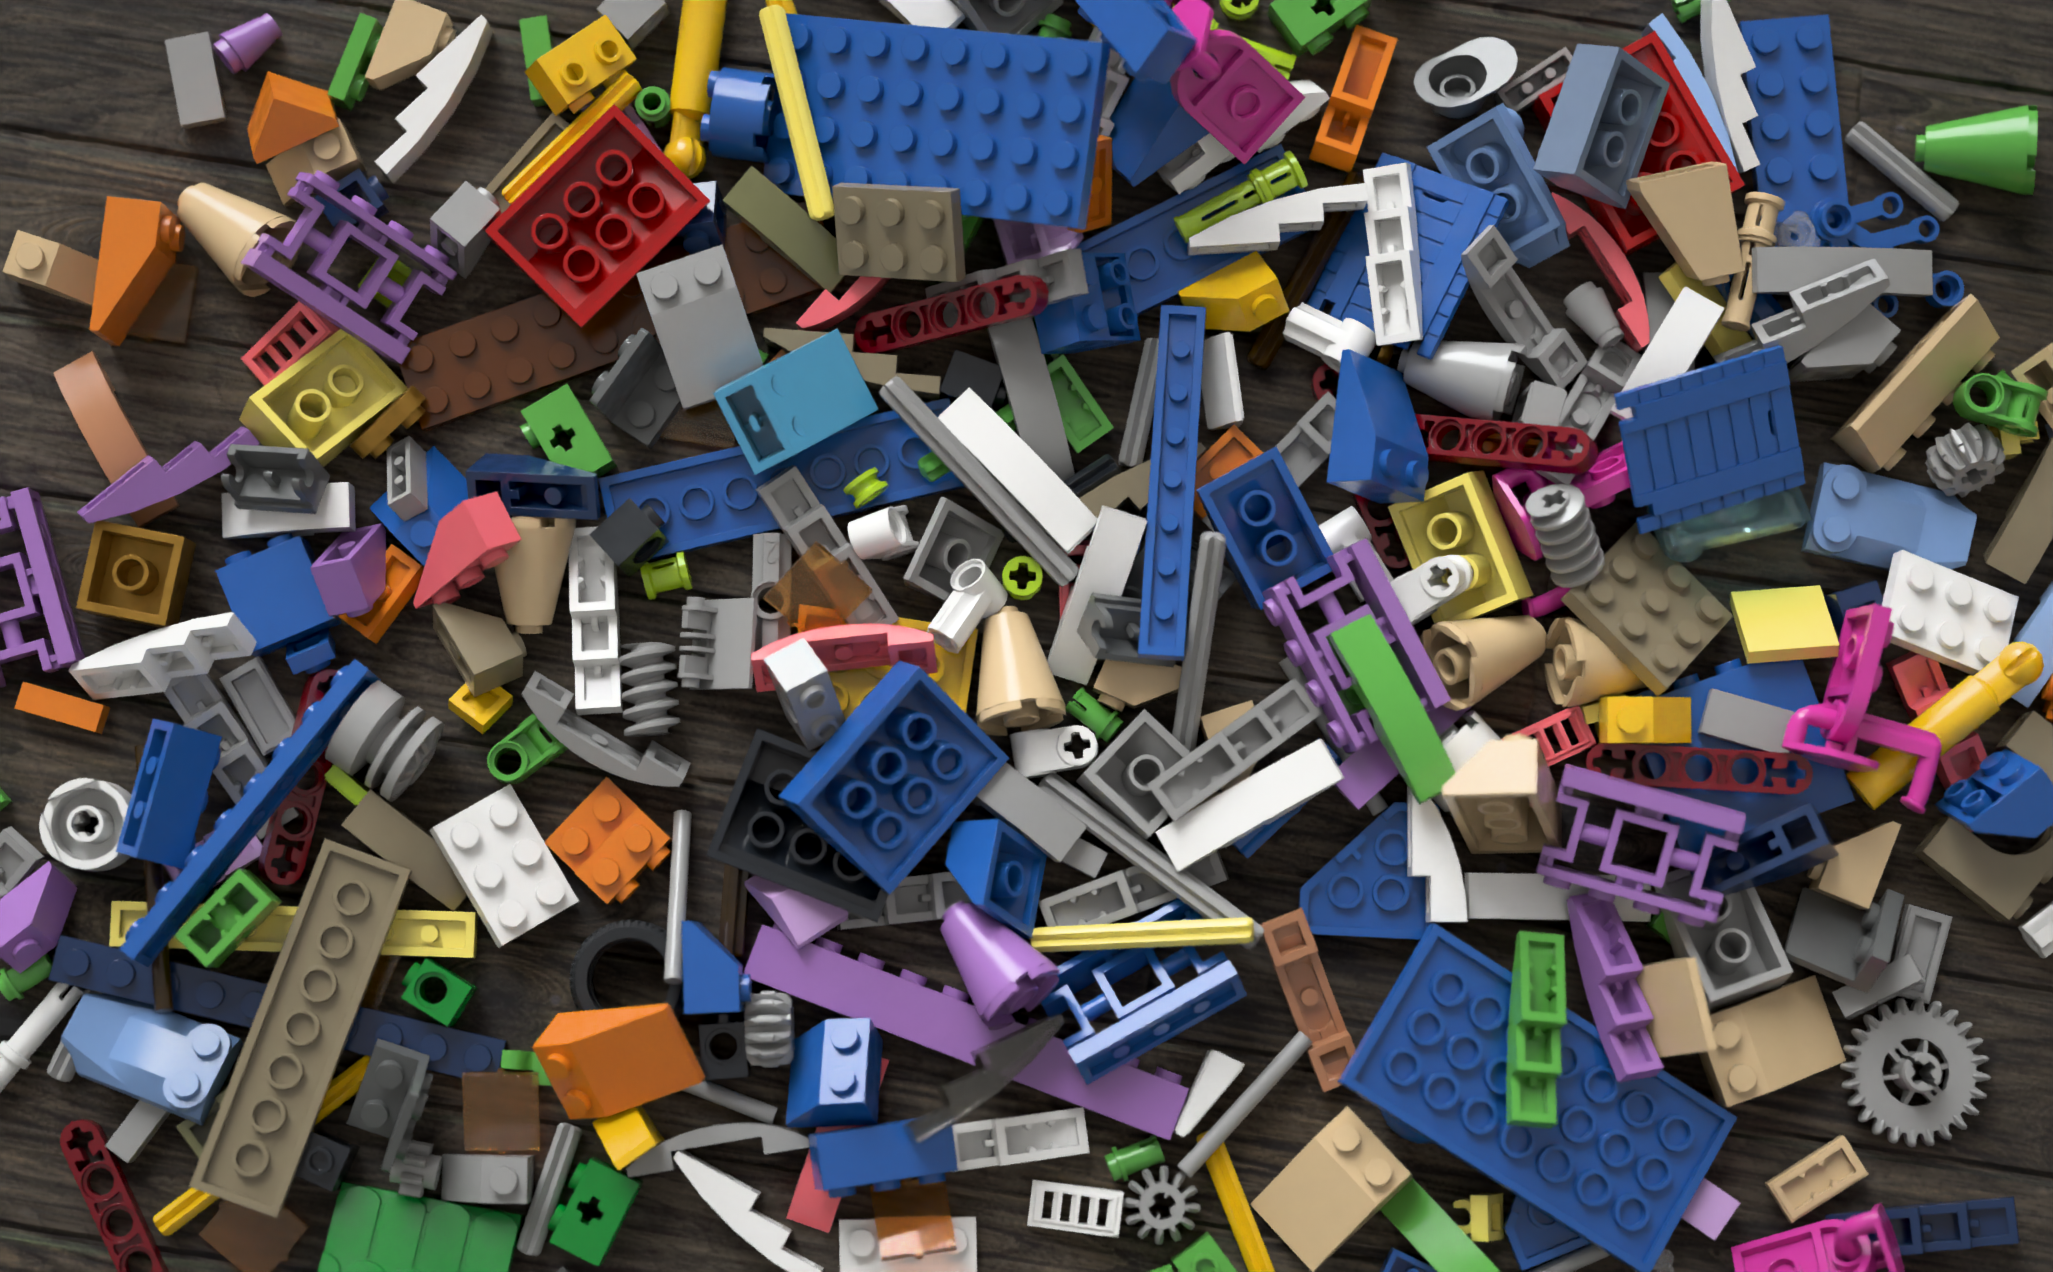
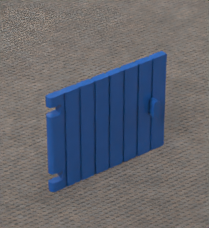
(1446, 226)
(1708, 438)

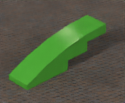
(1079, 411)
(1394, 708)
(1534, 1029)
(1434, 1232)

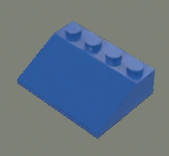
(894, 776)

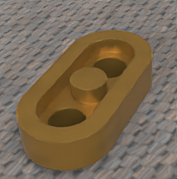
(403, 411)

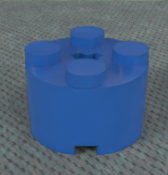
(739, 114)

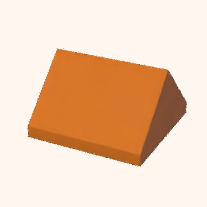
(288, 116)

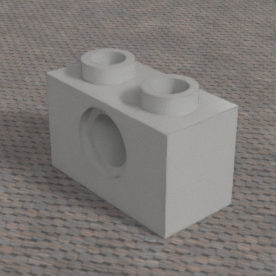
(805, 693)

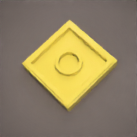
(1784, 624)

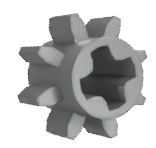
(417, 1170)

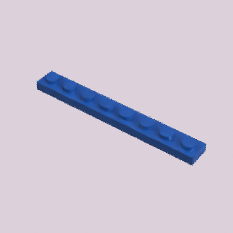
(1172, 483)
(239, 825)

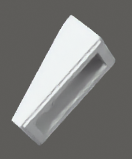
(1209, 1084)
(1114, 1208)

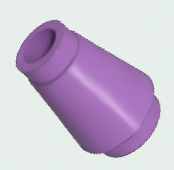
(246, 43)

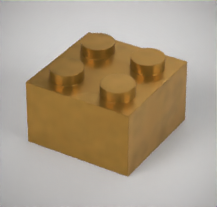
(136, 574)

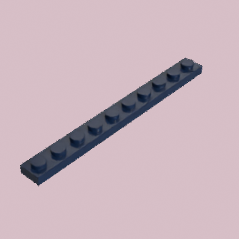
(238, 1000)

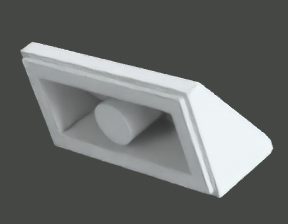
(1221, 383)

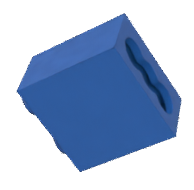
(276, 593)

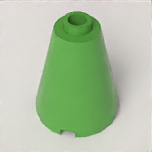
(1984, 149)

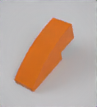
(1353, 98)

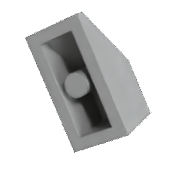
(461, 225)
(488, 1178)

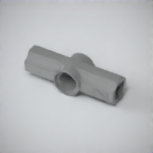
(770, 562)

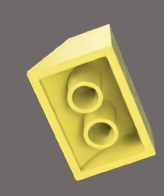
(1466, 522)

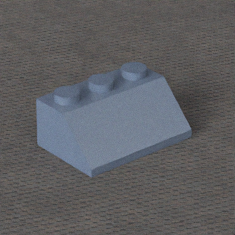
(1601, 124)

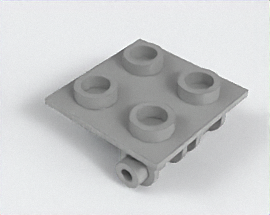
(720, 644)

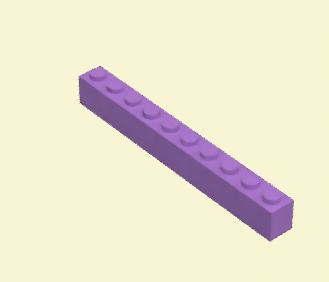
(954, 1027)

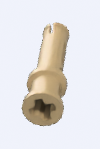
(1751, 235)

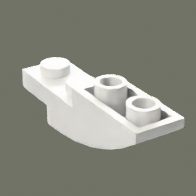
(1190, 166)

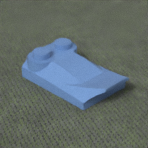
(1495, 158)
(1874, 516)
(150, 1054)

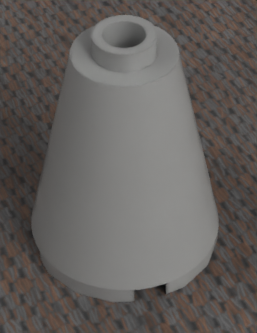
(1467, 376)

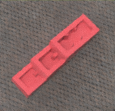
(1920, 686)

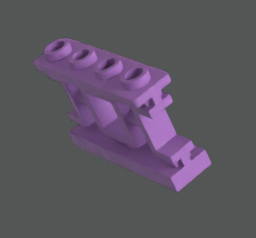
(333, 295)
(42, 581)
(1317, 658)
(1649, 811)

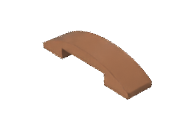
(106, 426)
(1309, 995)

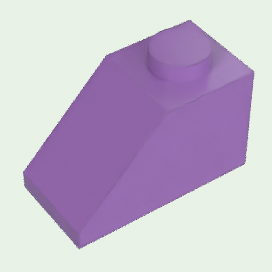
(352, 571)
(34, 916)

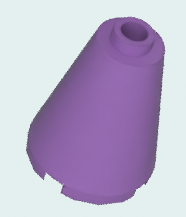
(996, 964)

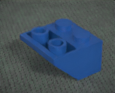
(1094, 319)
(2002, 797)

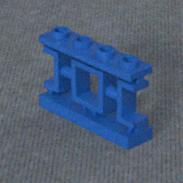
(1152, 1016)

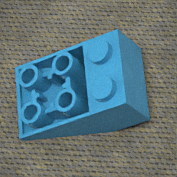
(795, 401)

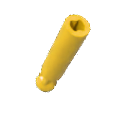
(695, 58)
(1952, 718)

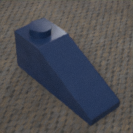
(535, 486)
(1771, 852)

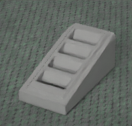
(1540, 404)

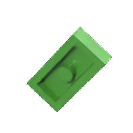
(350, 80)

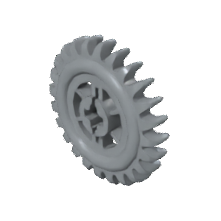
(1944, 1104)

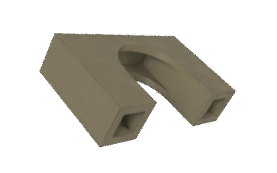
(1987, 877)

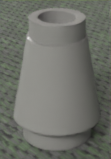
(1593, 314)

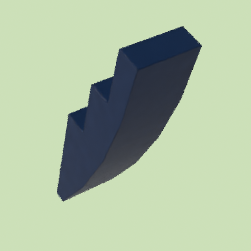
(1949, 1224)

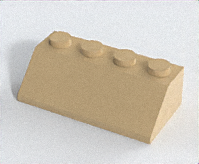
(1917, 386)
(1506, 799)

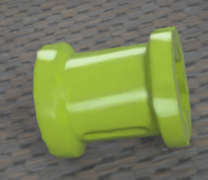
(1033, 570)
(666, 575)

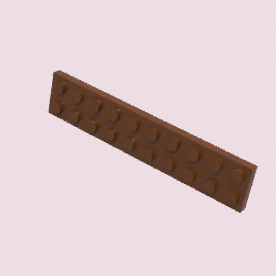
(540, 346)

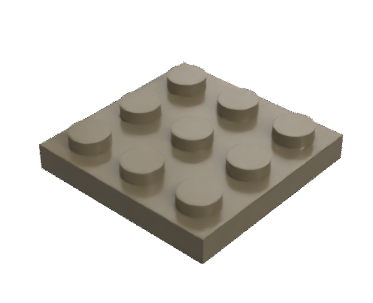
(1648, 610)

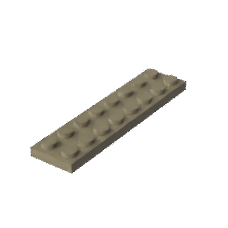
(301, 1029)

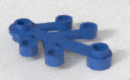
(1848, 231)

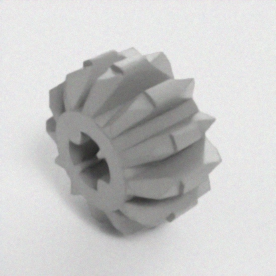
(1965, 460)
(769, 1029)
(1176, 1208)

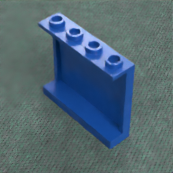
(1772, 683)

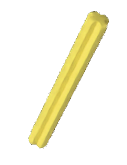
(797, 113)
(1143, 935)

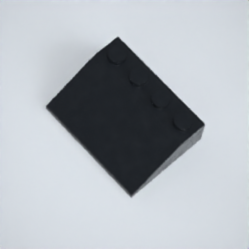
(774, 843)

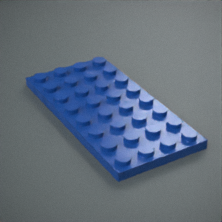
(950, 109)
(1612, 1164)

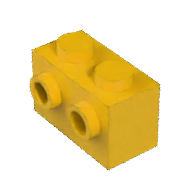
(581, 66)

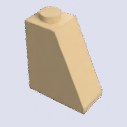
(1693, 218)

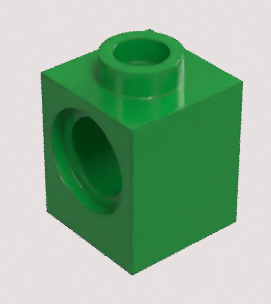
(456, 999)

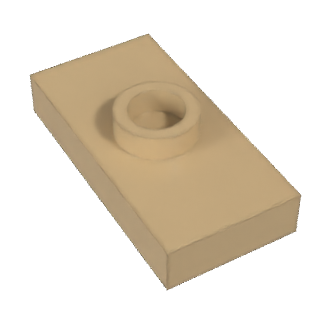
(1816, 1178)

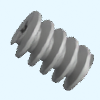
(1566, 534)
(648, 689)

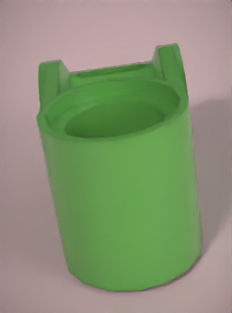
(2009, 405)
(531, 746)

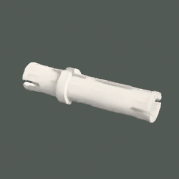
(34, 1031)

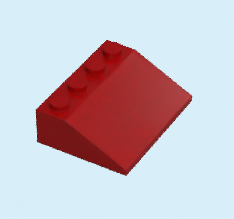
(1678, 141)
(597, 216)

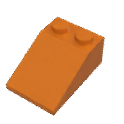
(134, 256)
(616, 1058)

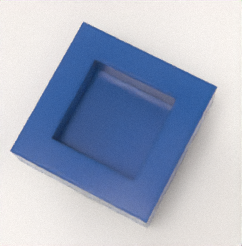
(311, 652)

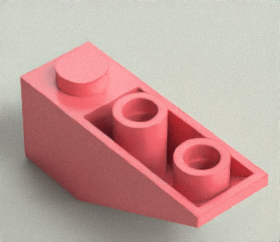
(463, 546)

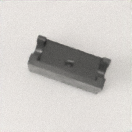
(275, 479)
(1112, 629)

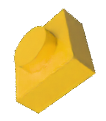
(481, 710)

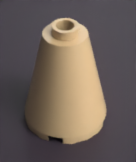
(229, 228)
(534, 571)
(1481, 654)
(1583, 666)
(1015, 677)

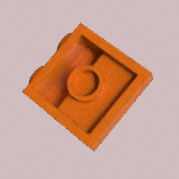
(610, 842)

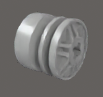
(377, 736)

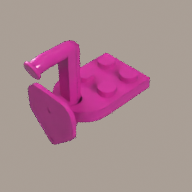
(1234, 88)
(1599, 488)
(1844, 706)
(1825, 1247)

